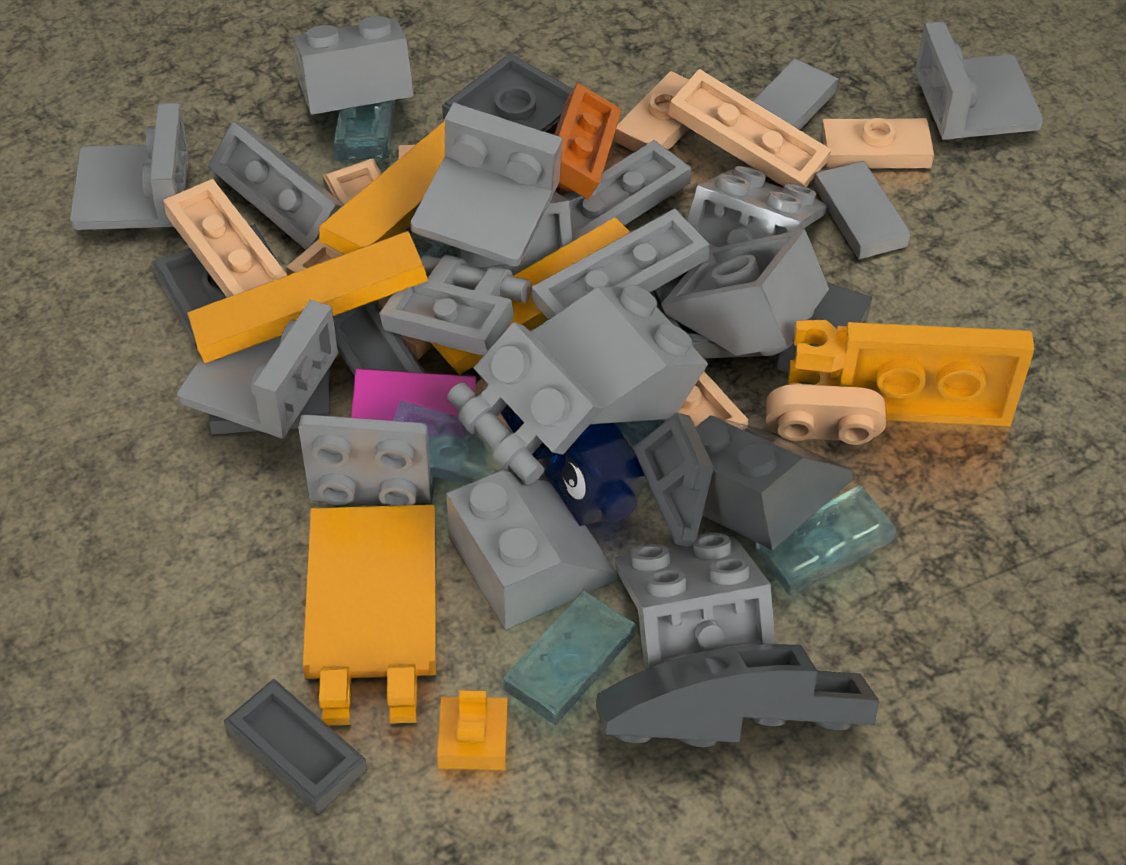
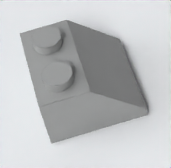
(353, 64)
(751, 293)
(624, 353)
(523, 546)

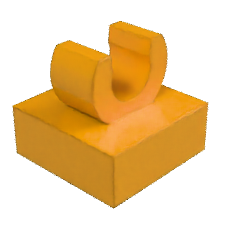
(472, 732)

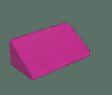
(380, 392)

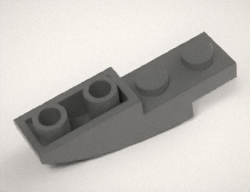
(711, 691)

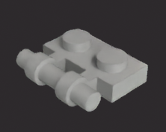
(456, 305)
(537, 390)

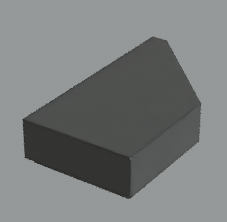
(677, 475)

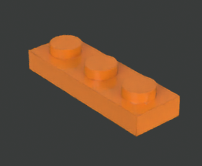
(587, 135)

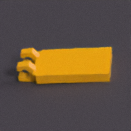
(918, 369)
(370, 604)

